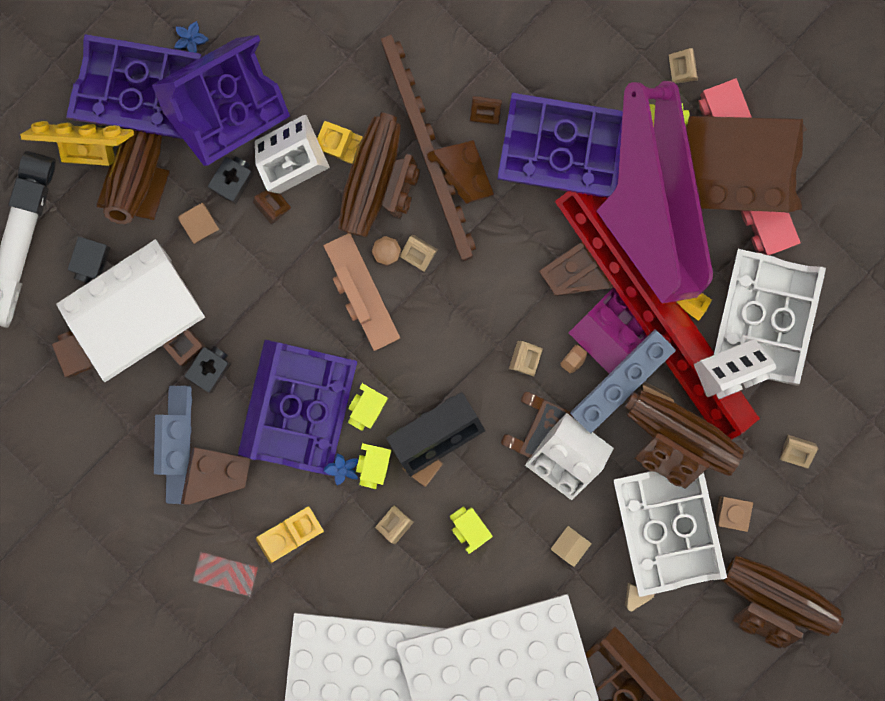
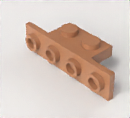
(361, 291)

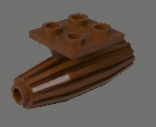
(377, 178)
(133, 180)
(681, 441)
(779, 604)

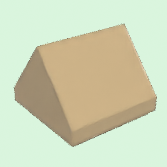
(683, 66)
(418, 252)
(525, 358)
(798, 451)
(394, 525)
(571, 546)
(633, 600)

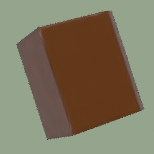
(485, 110)
(271, 205)

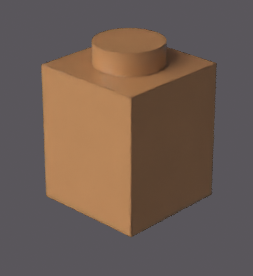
(733, 513)

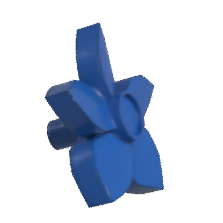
(190, 38)
(341, 469)

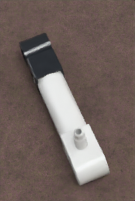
(26, 204)

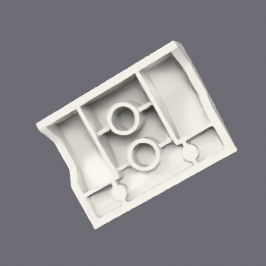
(775, 307)
(130, 310)
(669, 532)

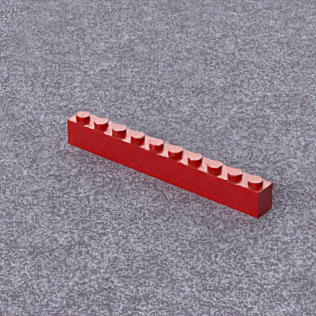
(729, 414)

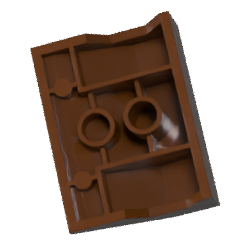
(746, 162)
(624, 673)

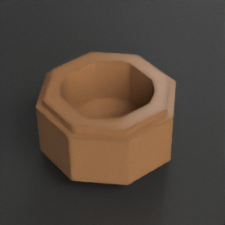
(386, 251)
(574, 359)

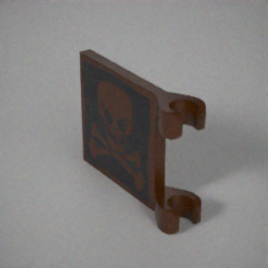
(544, 421)

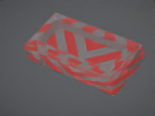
(225, 574)

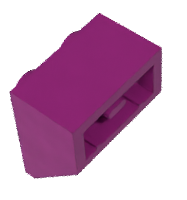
(609, 331)

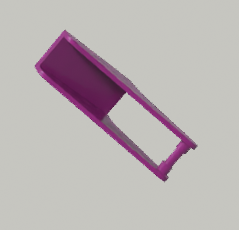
(657, 199)

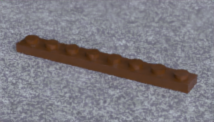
(424, 136)

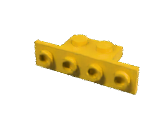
(80, 143)

